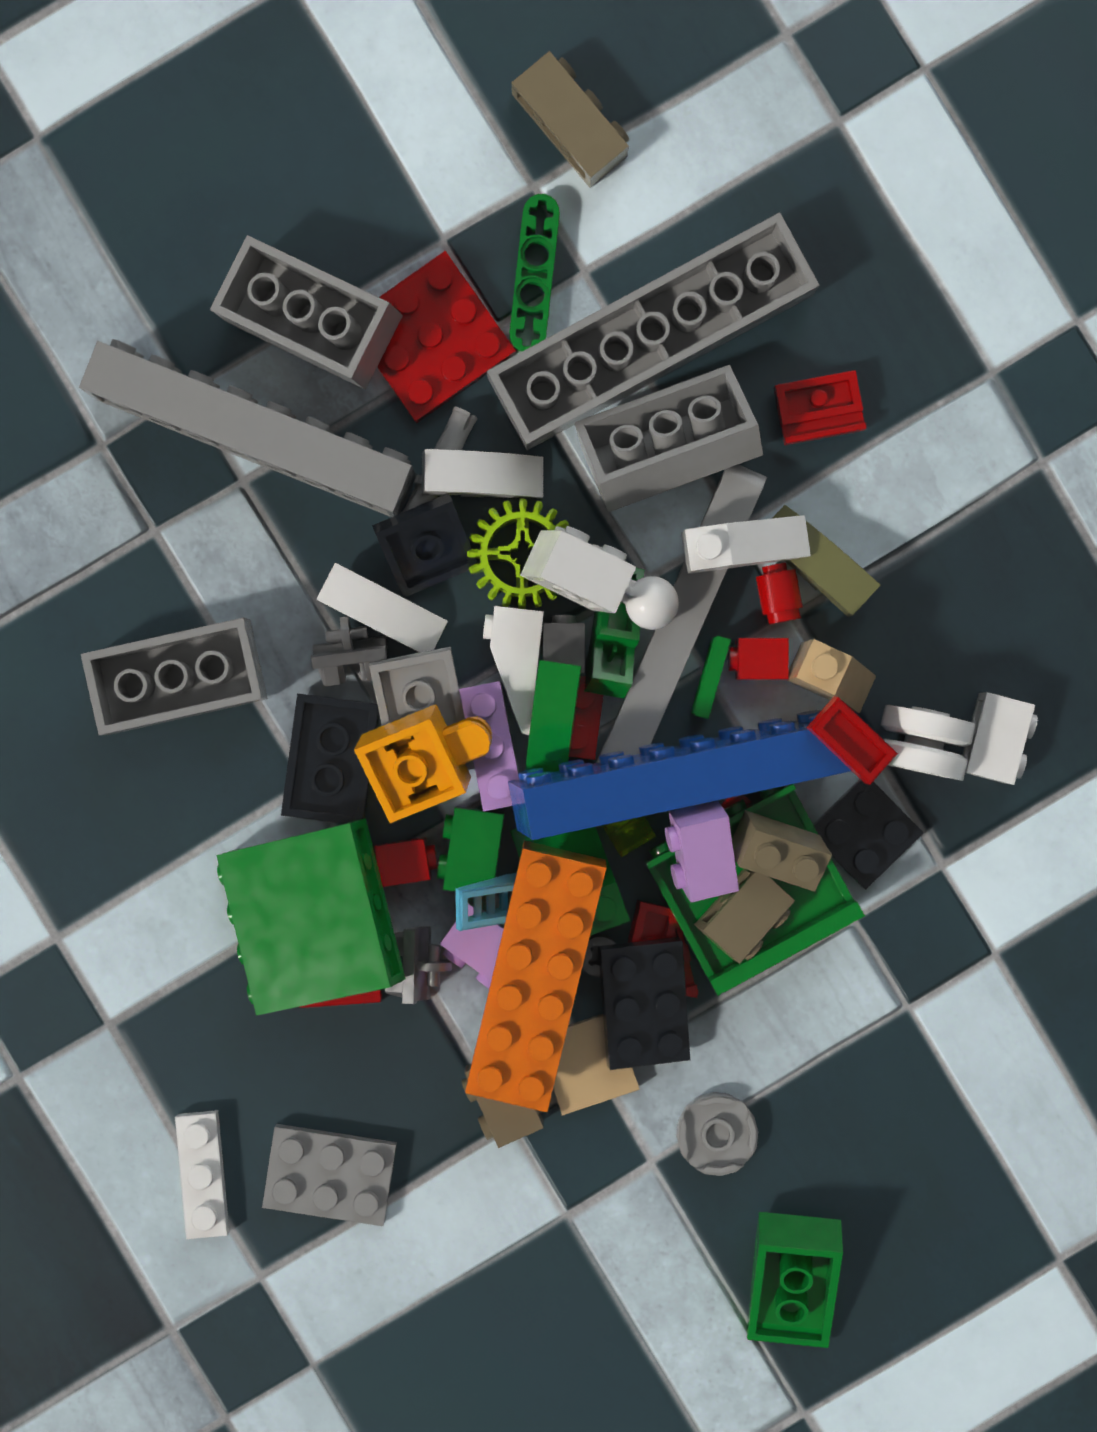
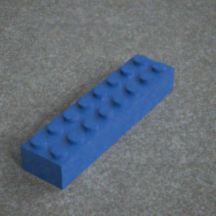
(670, 776)

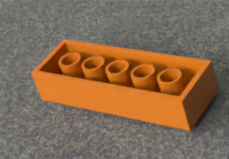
(536, 976)

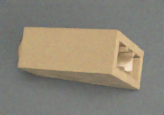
(831, 674)

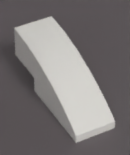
(481, 474)
(381, 609)

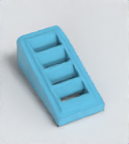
(492, 916)

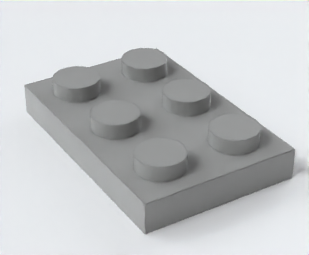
(415, 683)
(329, 1175)

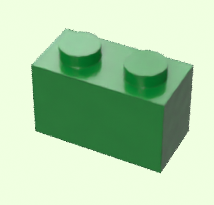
(472, 847)

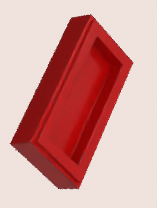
(852, 740)

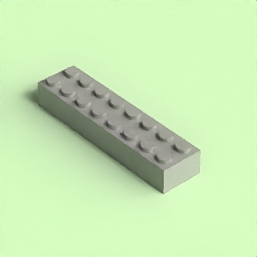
(653, 331)
(248, 430)

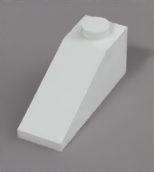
(745, 543)
(516, 649)

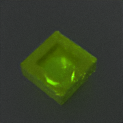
(629, 834)

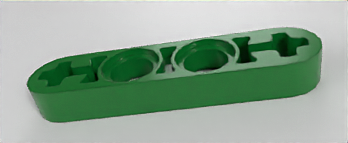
(534, 275)

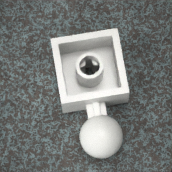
(598, 578)

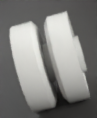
(924, 740)

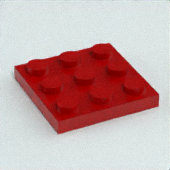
(441, 340)

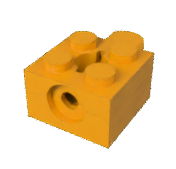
(421, 760)

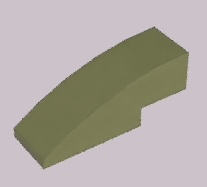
(832, 570)

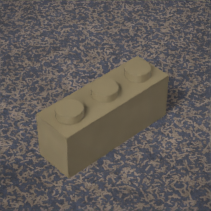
(571, 118)

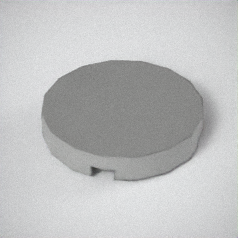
(717, 1133)

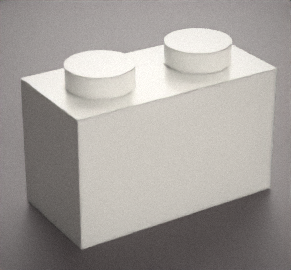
(999, 738)

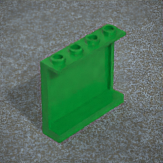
(811, 915)
(310, 918)

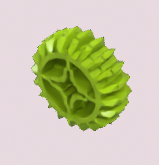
(485, 553)

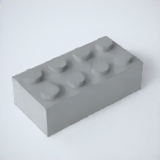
(306, 312)
(669, 438)
(174, 676)

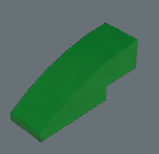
(612, 651)
(553, 715)

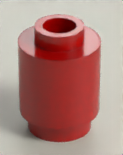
(779, 593)

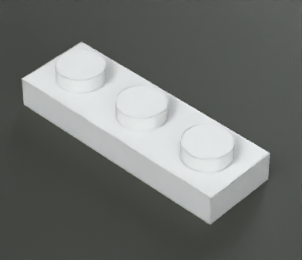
(202, 1174)

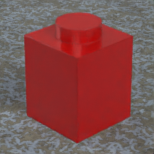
(759, 659)
(405, 861)

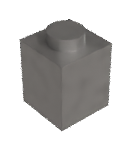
(564, 641)

